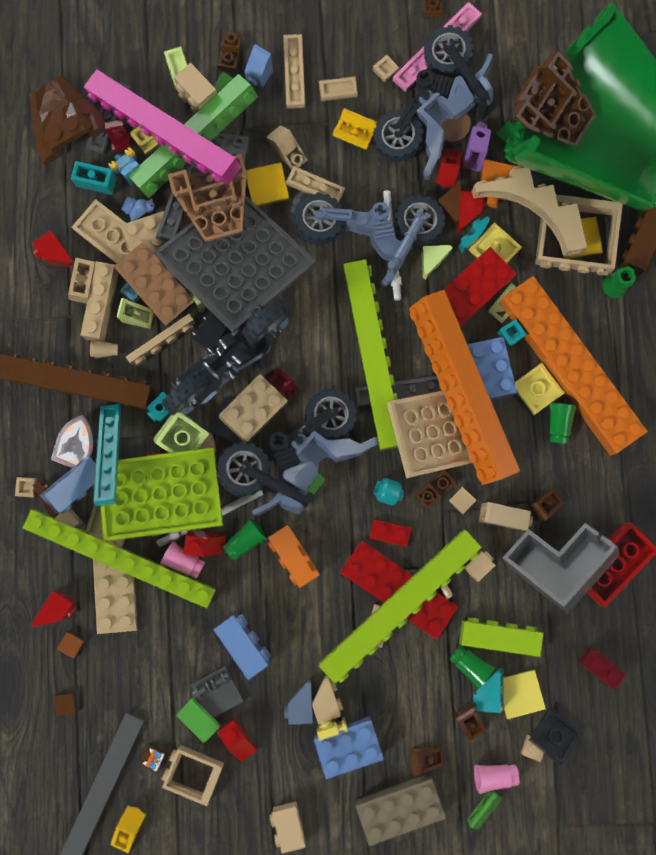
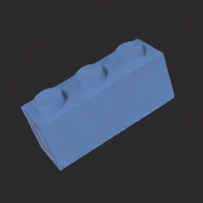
(71, 486)

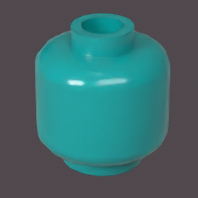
(388, 491)

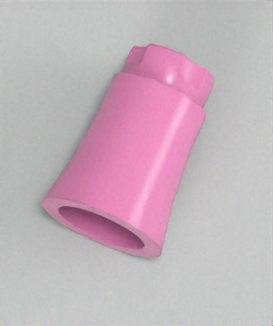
(182, 562)
(495, 777)

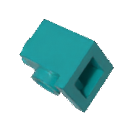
(511, 332)
(158, 415)

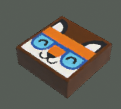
(152, 758)

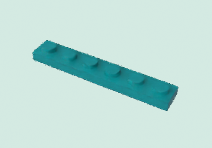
(107, 455)

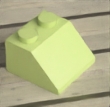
(180, 434)

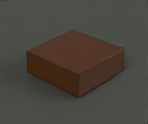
(65, 704)

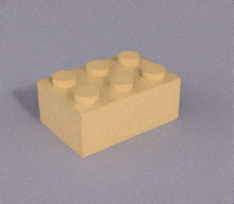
(253, 409)

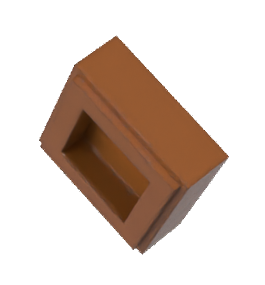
(70, 644)

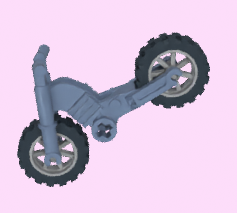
(333, 219)

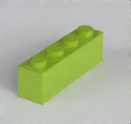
(501, 638)

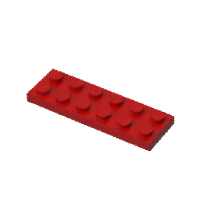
(383, 578)

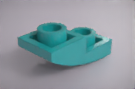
(476, 231)

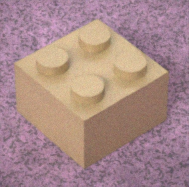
(193, 88)

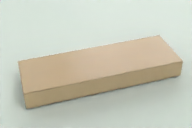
(311, 183)

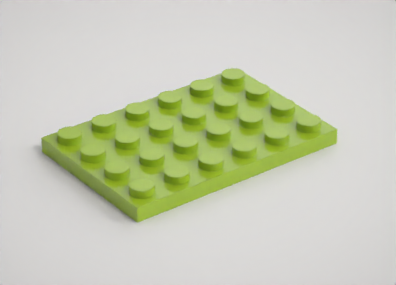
(164, 495)

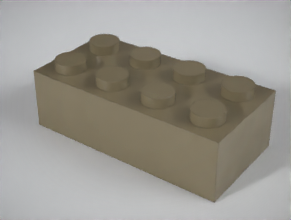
(399, 809)

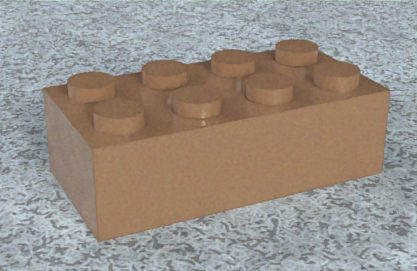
(154, 283)

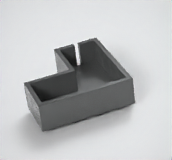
(564, 574)

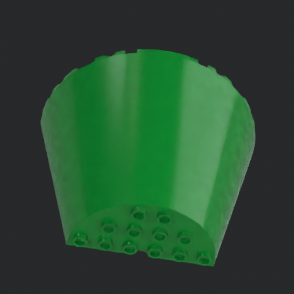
(620, 144)

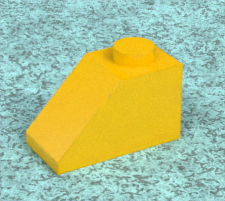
(127, 828)

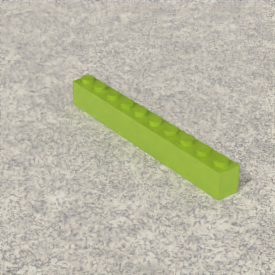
(372, 349)
(119, 558)
(399, 606)

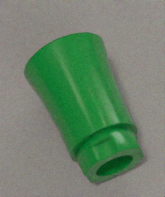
(618, 283)
(561, 422)
(245, 539)
(471, 665)

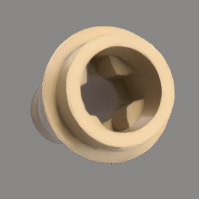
(102, 349)

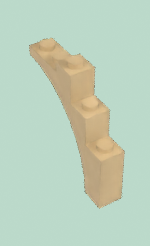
(519, 187)

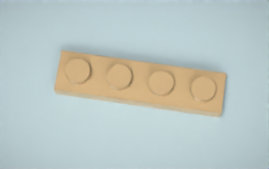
(294, 71)
(155, 344)

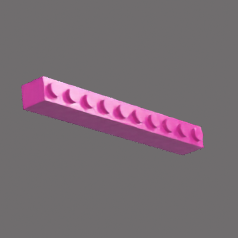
(162, 127)

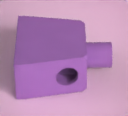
(478, 143)

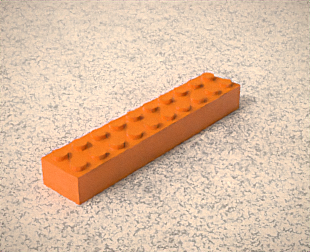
(573, 366)
(463, 388)

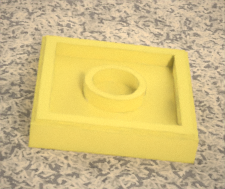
(499, 241)
(538, 389)
(522, 694)

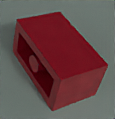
(601, 668)

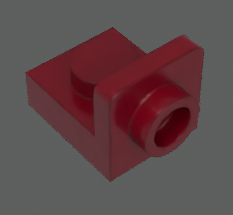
(118, 135)
(283, 384)

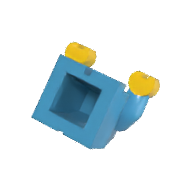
(125, 165)

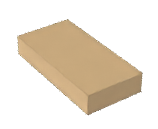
(338, 88)

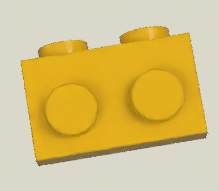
(355, 129)

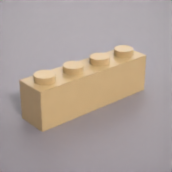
(99, 302)

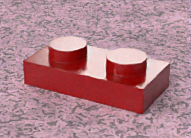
(390, 533)

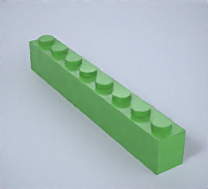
(206, 122)

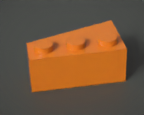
(293, 556)

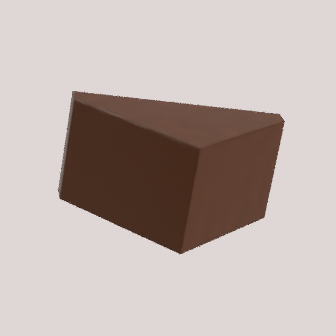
(451, 204)
(546, 505)
(469, 721)

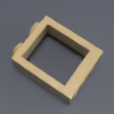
(185, 791)

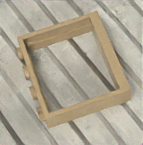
(589, 206)

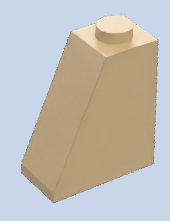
(505, 516)

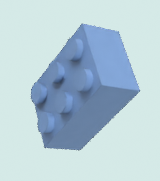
(494, 367)
(243, 645)
(349, 749)

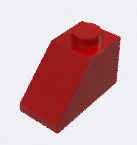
(449, 168)
(469, 210)
(52, 251)
(204, 543)
(56, 608)
(237, 739)

